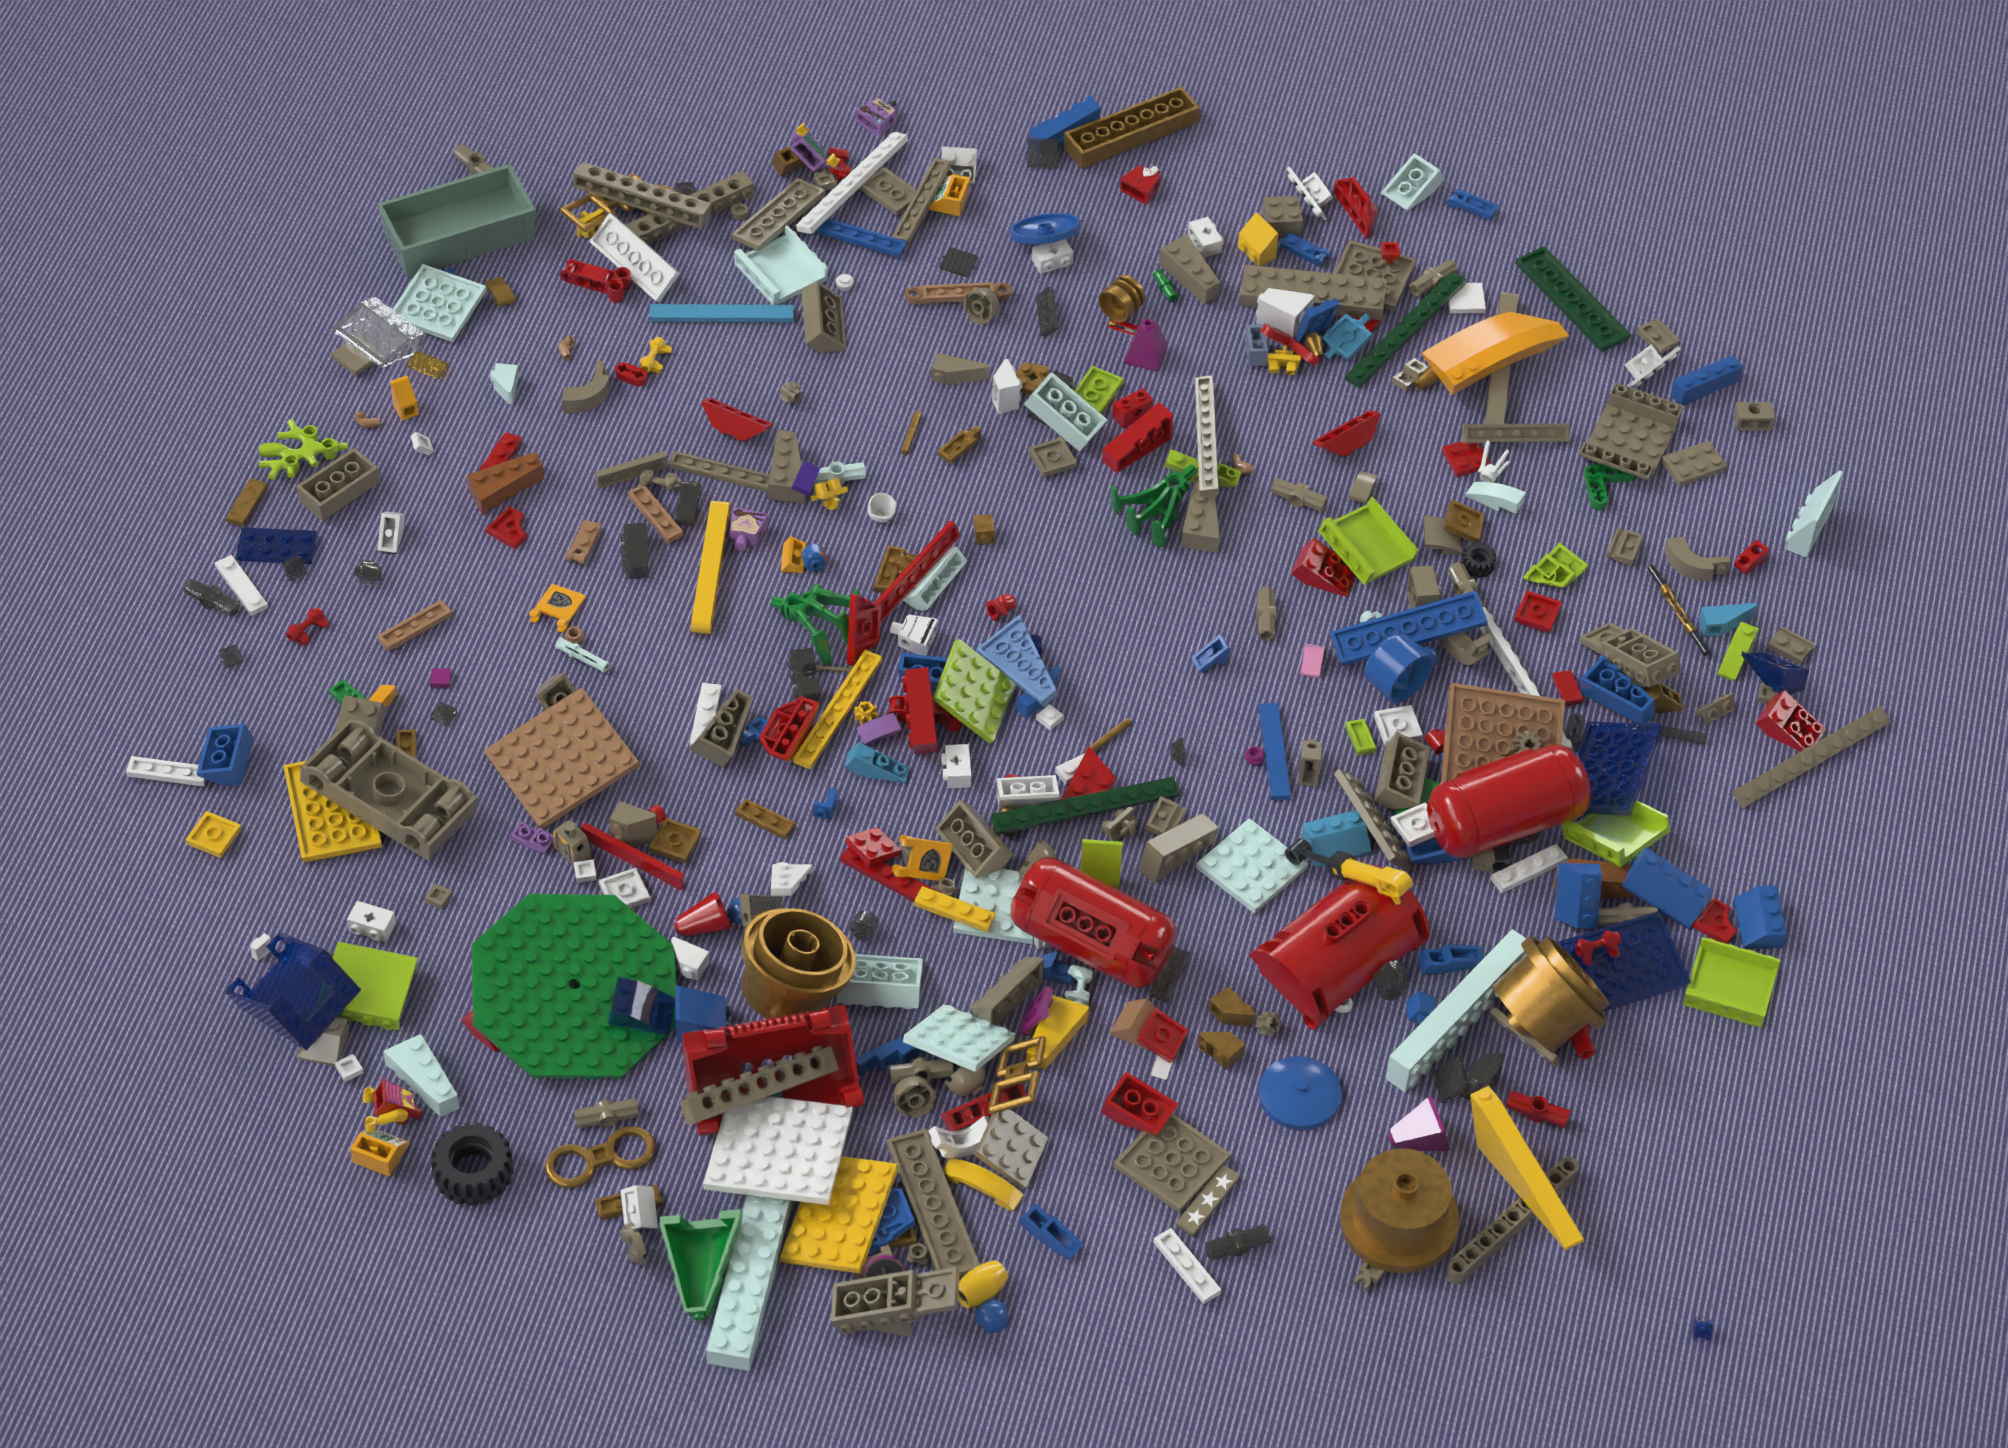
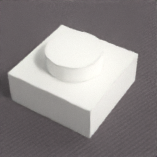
(422, 443)
(1050, 717)
(585, 871)
(258, 947)
(349, 1068)

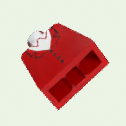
(1141, 183)

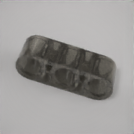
(688, 503)

